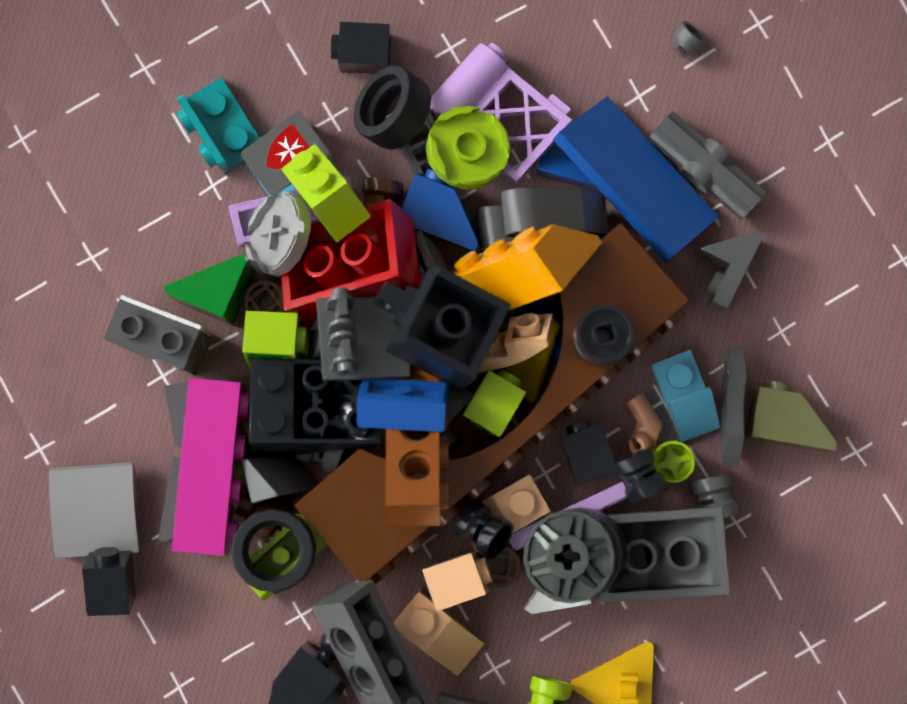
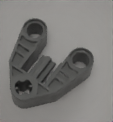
(539, 209)

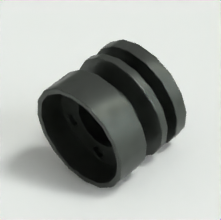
(586, 532)

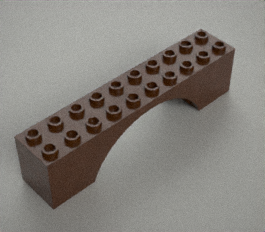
(350, 502)

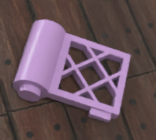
(481, 82)

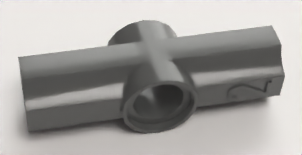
(707, 165)

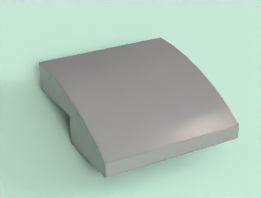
(93, 508)

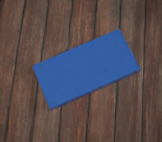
(635, 178)

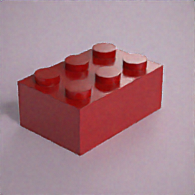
(361, 261)

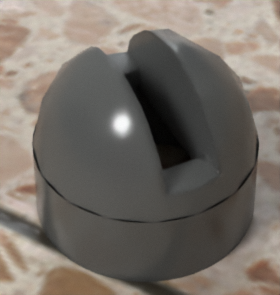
(689, 39)

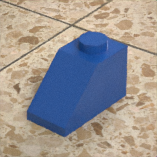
(440, 210)

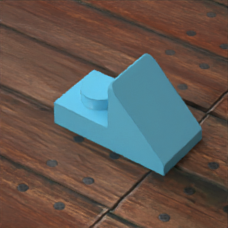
(686, 396)

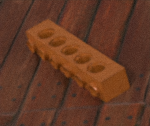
(408, 499)

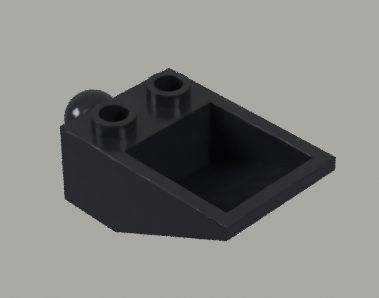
(309, 677)

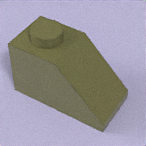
(786, 419)

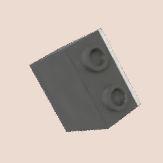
(158, 335)

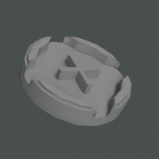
(279, 234)

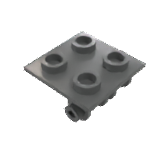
(355, 339)

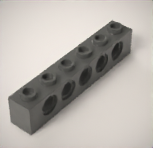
(369, 646)

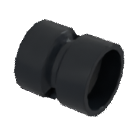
(603, 336)

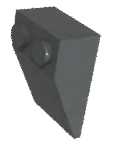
(672, 555)

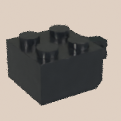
(442, 325)

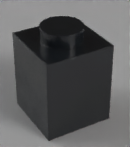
(362, 47)
(587, 452)
(108, 582)

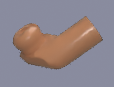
(647, 426)

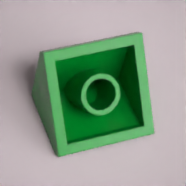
(215, 290)

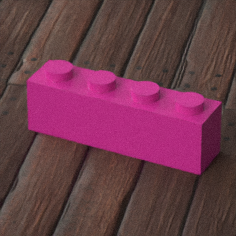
(209, 467)

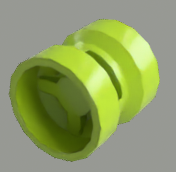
(676, 458)
(549, 690)

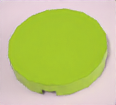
(468, 147)

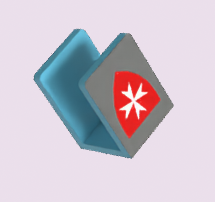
(277, 149)

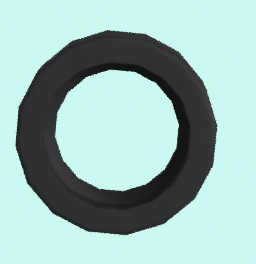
(405, 119)
(241, 547)

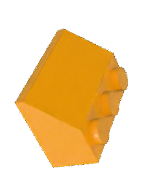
(530, 264)

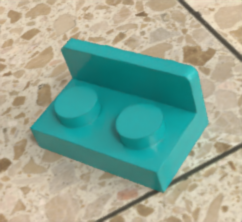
(219, 124)

